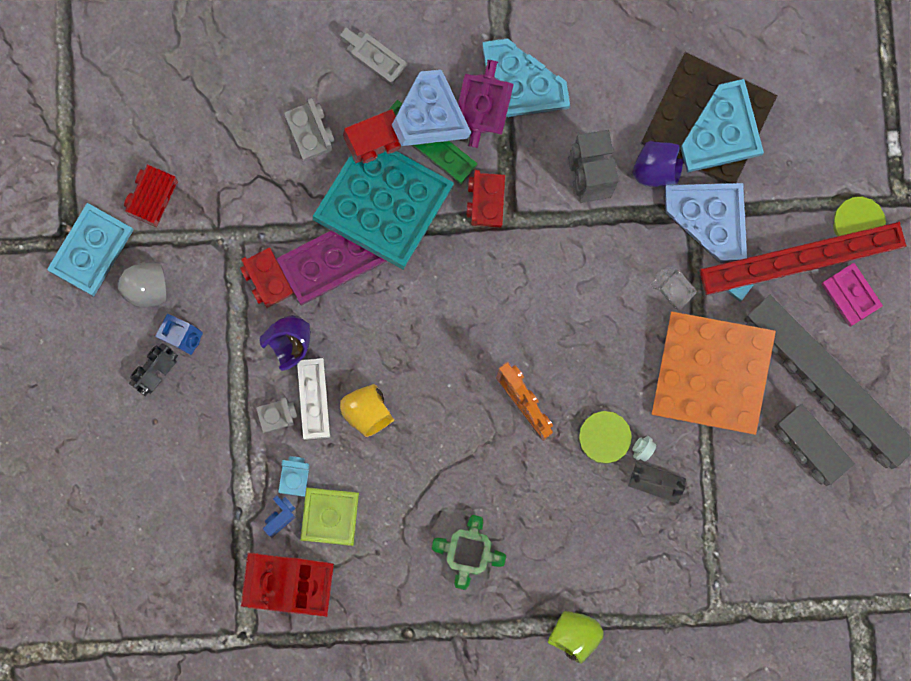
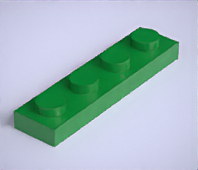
(445, 155)

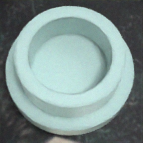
(643, 448)

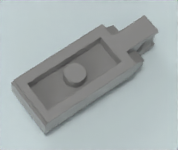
(373, 55)

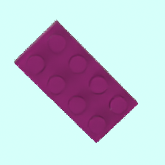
(325, 265)

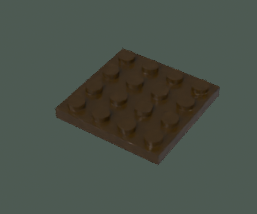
(687, 98)

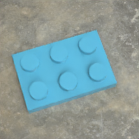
(90, 249)

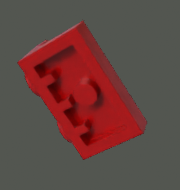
(487, 199)
(267, 277)

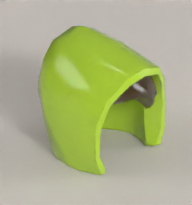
(576, 635)

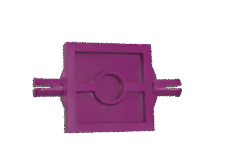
(484, 103)

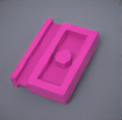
(852, 294)

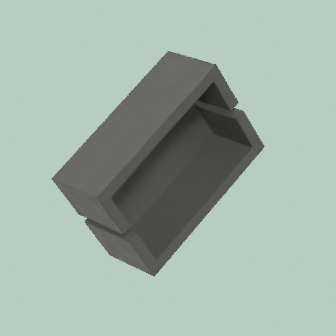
(594, 175)

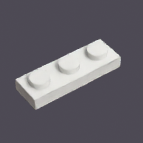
(313, 399)

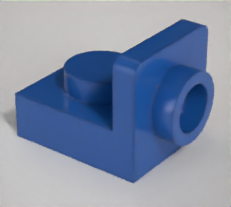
(179, 334)
(277, 521)

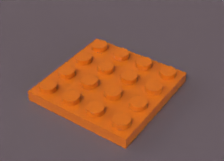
(713, 372)

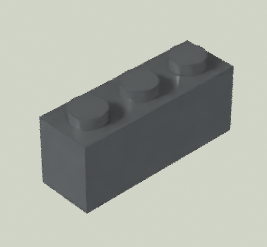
(813, 445)

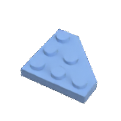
(430, 112)
(711, 216)

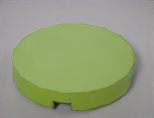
(857, 215)
(605, 437)

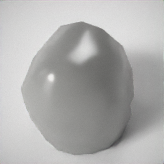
(143, 285)

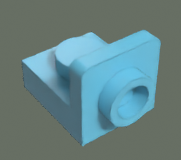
(294, 477)

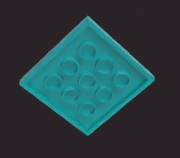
(384, 205)

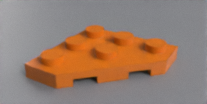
(511, 381)

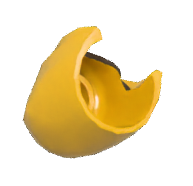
(366, 410)

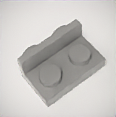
(309, 131)

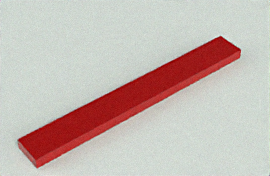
(802, 258)

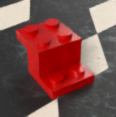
(287, 584)

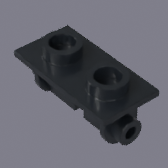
(157, 360)
(657, 482)

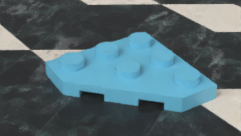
(534, 85)
(723, 130)

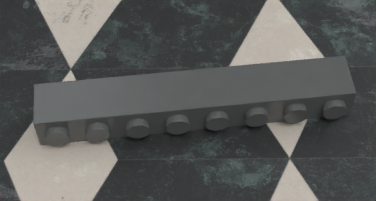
(832, 384)

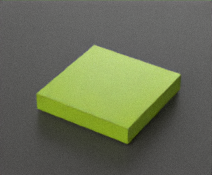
(329, 516)

